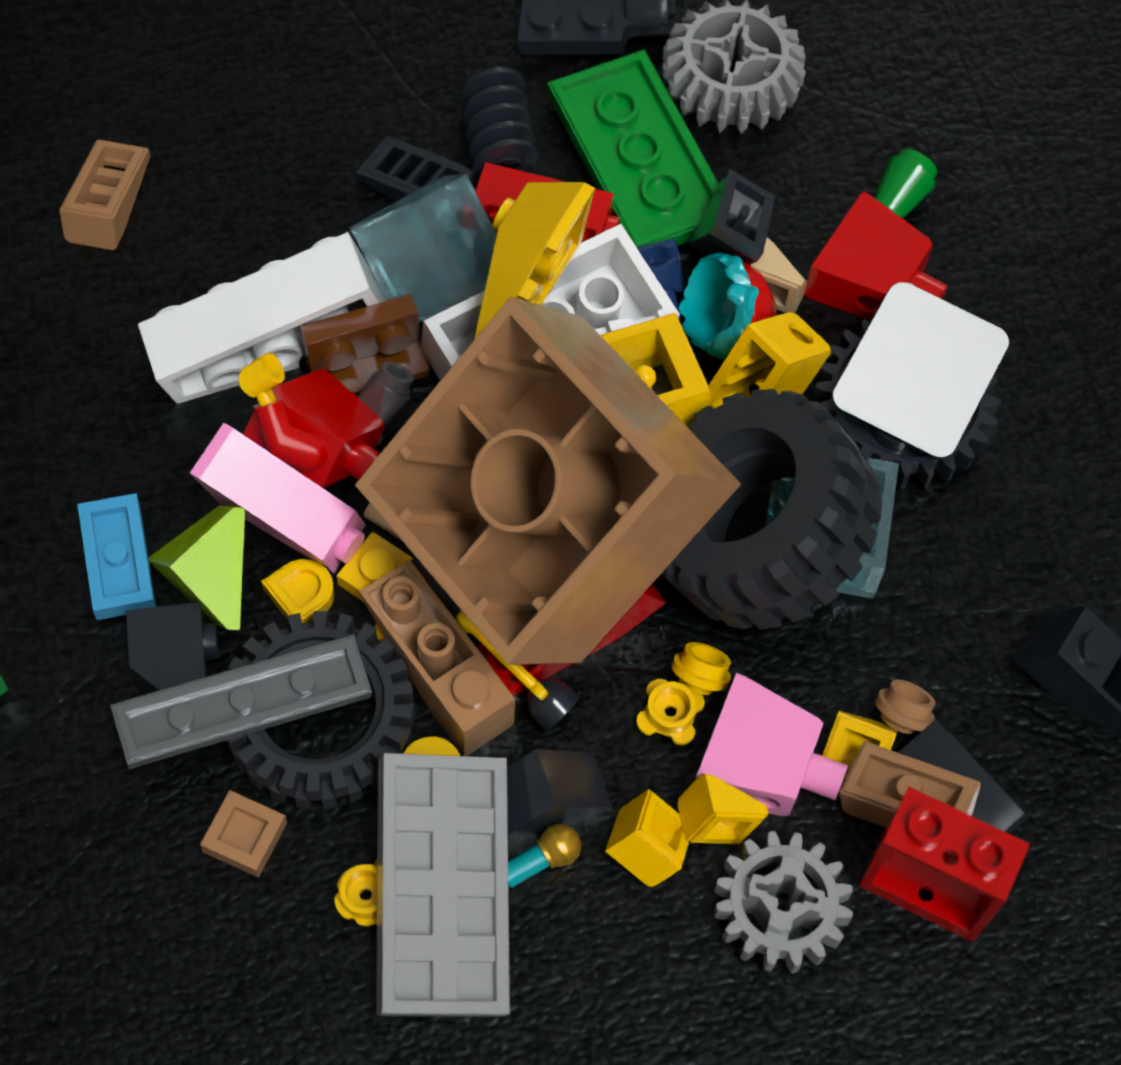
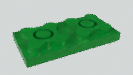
(636, 147)

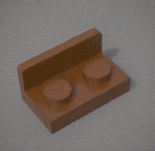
(361, 340)

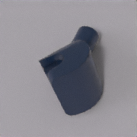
(665, 264)

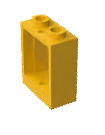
(665, 343)

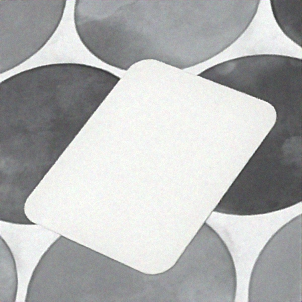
(921, 369)

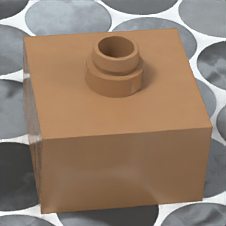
(545, 484)

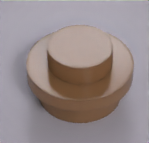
(905, 706)

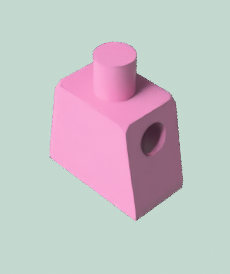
(768, 749)

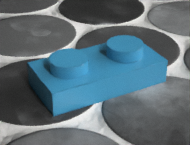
(116, 556)

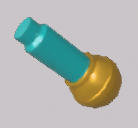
(556, 847)

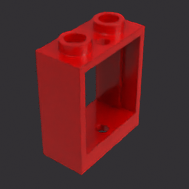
(963, 889)

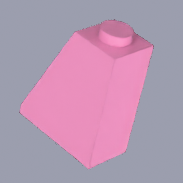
(279, 499)

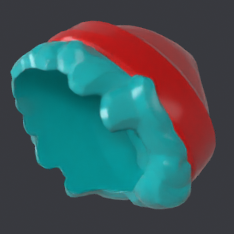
(722, 301)

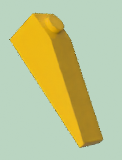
(534, 243)

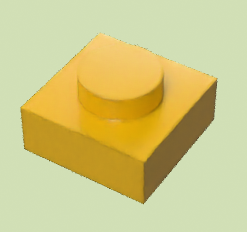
(369, 563)

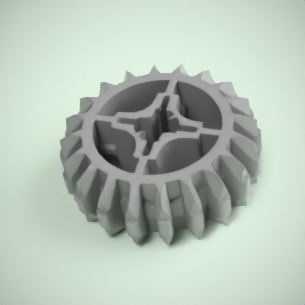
(764, 76)

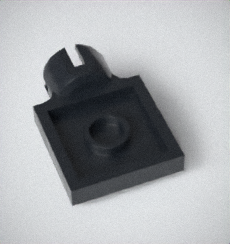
(590, 25)

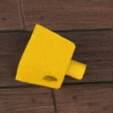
(773, 354)

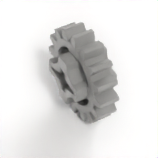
(759, 898)

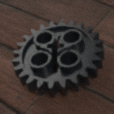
(882, 446)

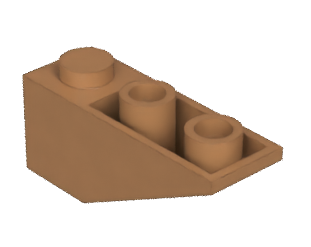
(440, 659)

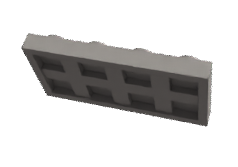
(442, 886)

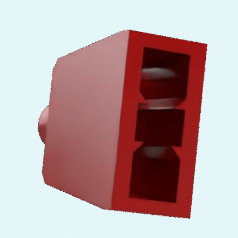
(867, 258)

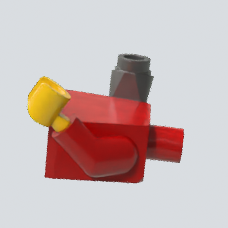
(318, 421)

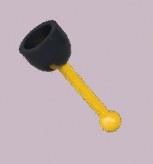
(547, 698)

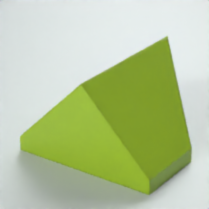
(208, 564)

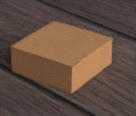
(243, 833)

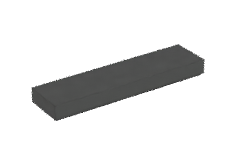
(240, 701)

